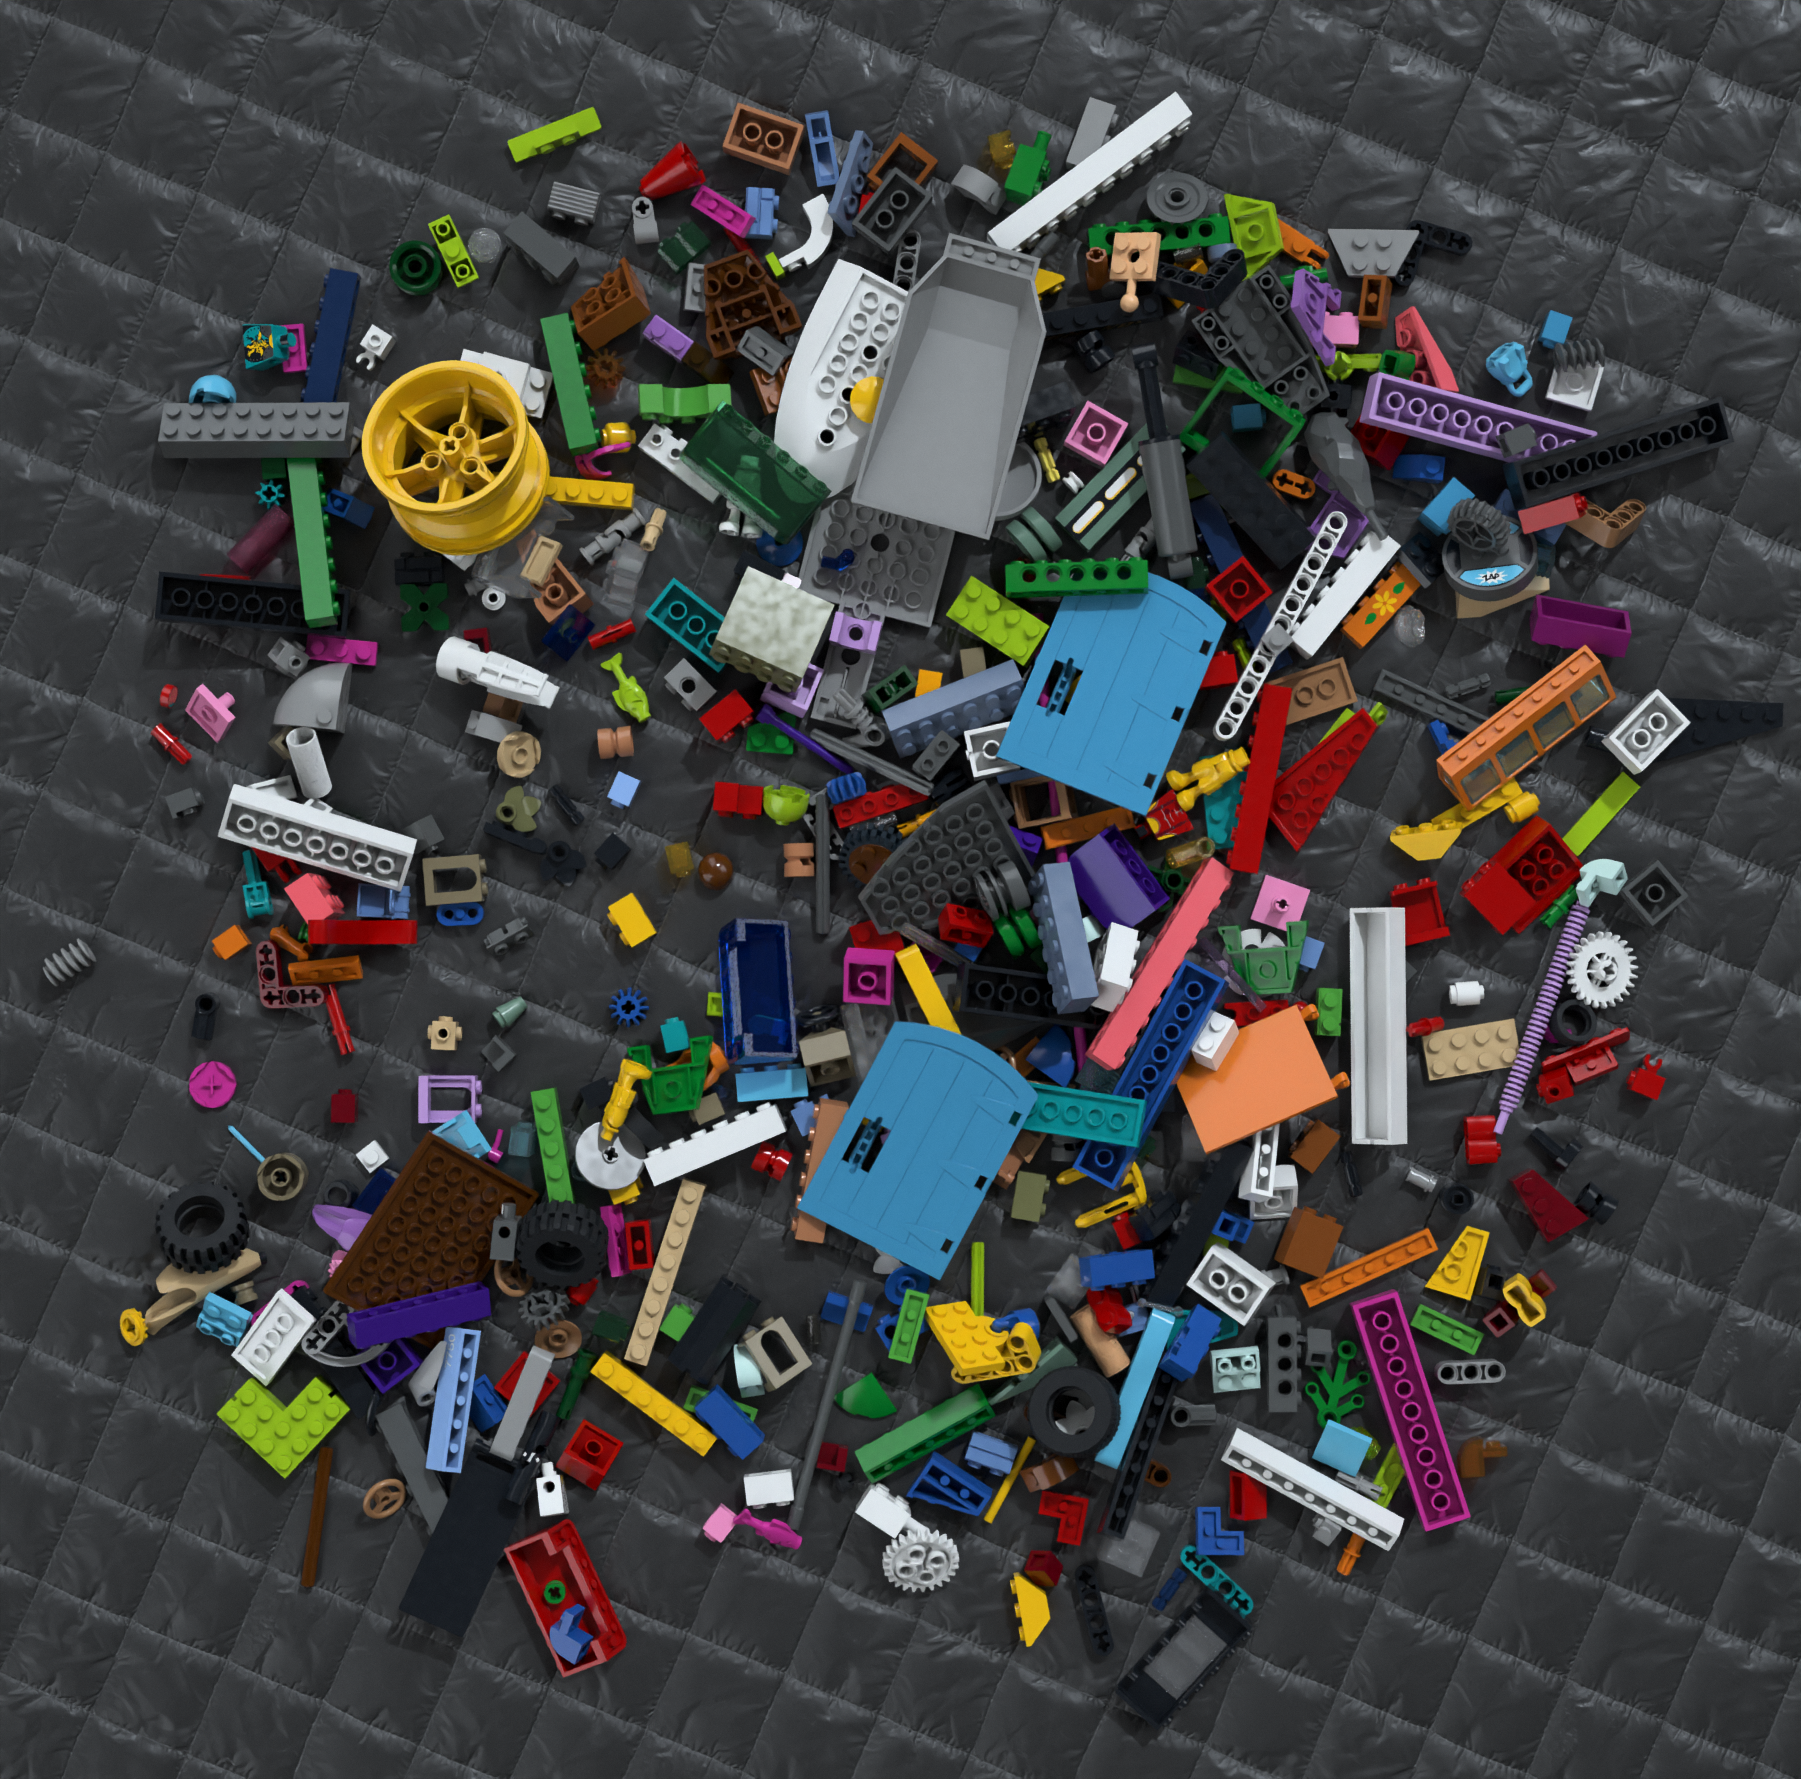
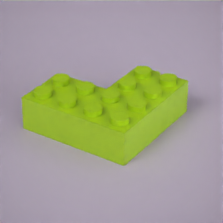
(280, 1432)

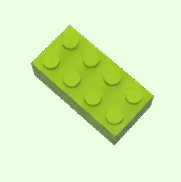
(999, 621)

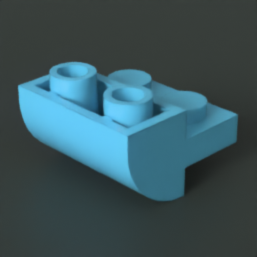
(223, 1320)

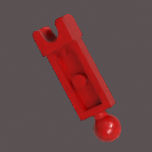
(1248, 1014)

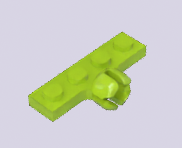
(1346, 363)

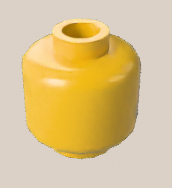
(617, 433)

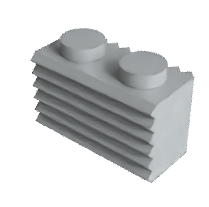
(573, 203)

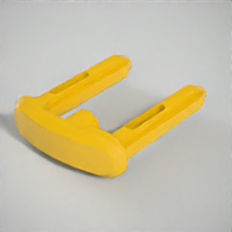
(1097, 1215)

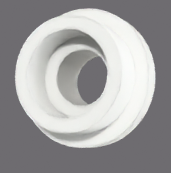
(493, 605)

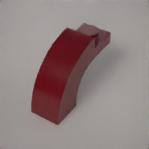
(1504, 1316)

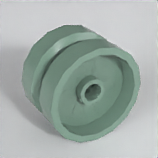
(1036, 534)

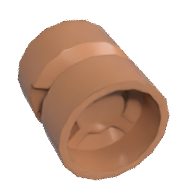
(615, 742)
(799, 860)

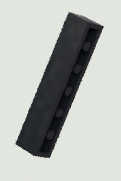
(350, 1381)

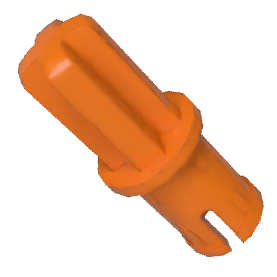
(1350, 1554)

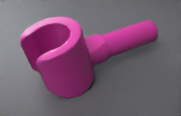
(494, 1154)

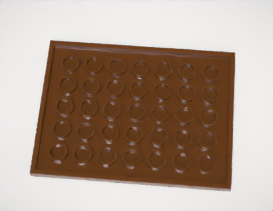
(428, 1230)

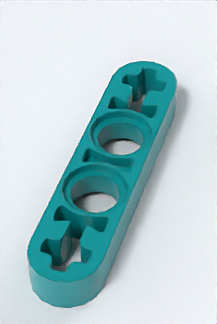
(1218, 1577)

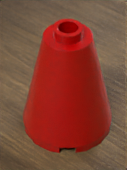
(672, 174)

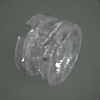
(485, 246)

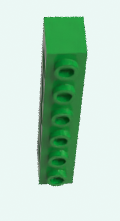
(1215, 223)
(1087, 586)

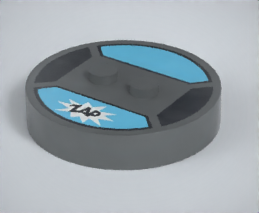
(1492, 575)

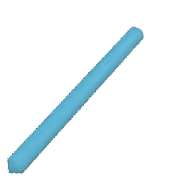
(260, 1158)

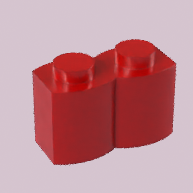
(1480, 1139)
(1109, 1310)

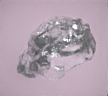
(1409, 626)

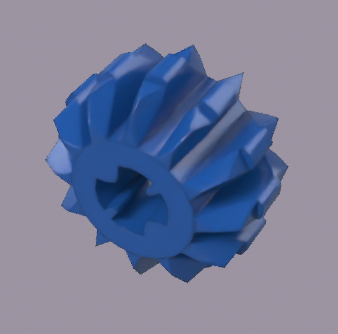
(846, 788)
(623, 1001)

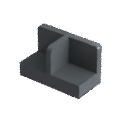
(764, 350)

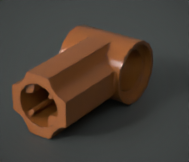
(1097, 269)

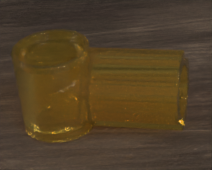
(1189, 852)

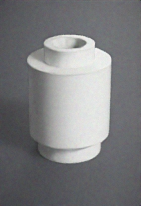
(1466, 993)

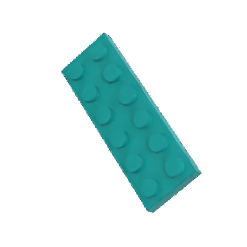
(1085, 1115)

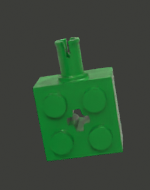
(1028, 171)

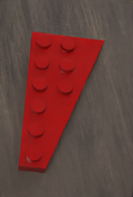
(1313, 781)

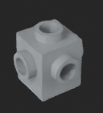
(289, 656)

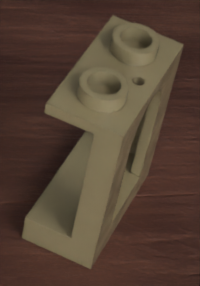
(475, 894)
(752, 1342)

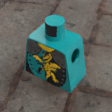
(266, 345)

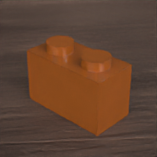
(1375, 301)
(1313, 1145)

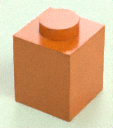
(231, 943)

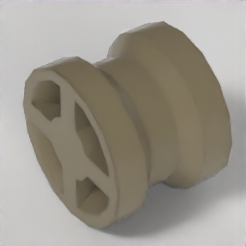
(244, 1292)

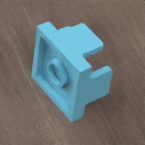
(464, 1134)

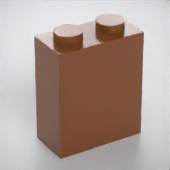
(1308, 1241)

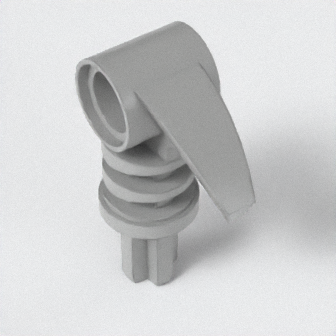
(865, 721)

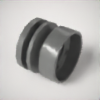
(1002, 890)

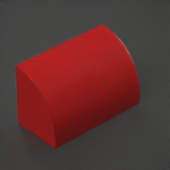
(1247, 1497)

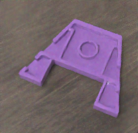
(1309, 307)
(1355, 519)

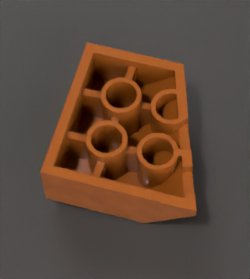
(610, 307)

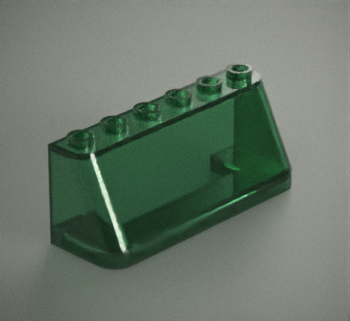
(754, 473)

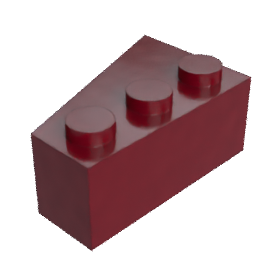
(1545, 1205)

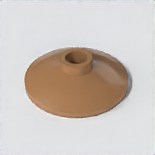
(563, 1344)

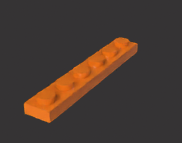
(1368, 1267)

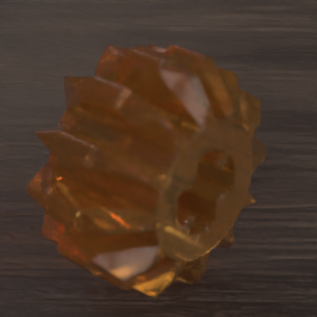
(607, 361)

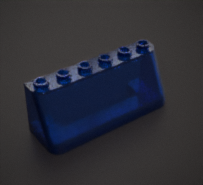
(757, 991)

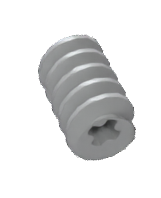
(68, 962)

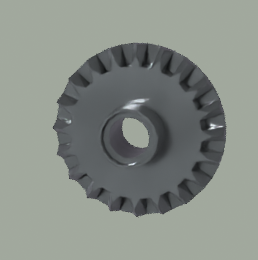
(1175, 188)

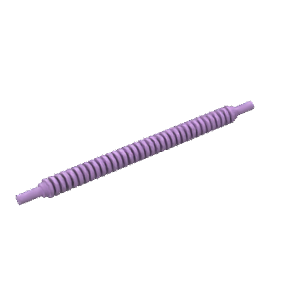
(1542, 1012)

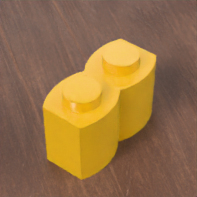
(1528, 1304)

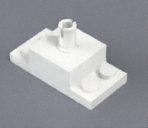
(529, 383)

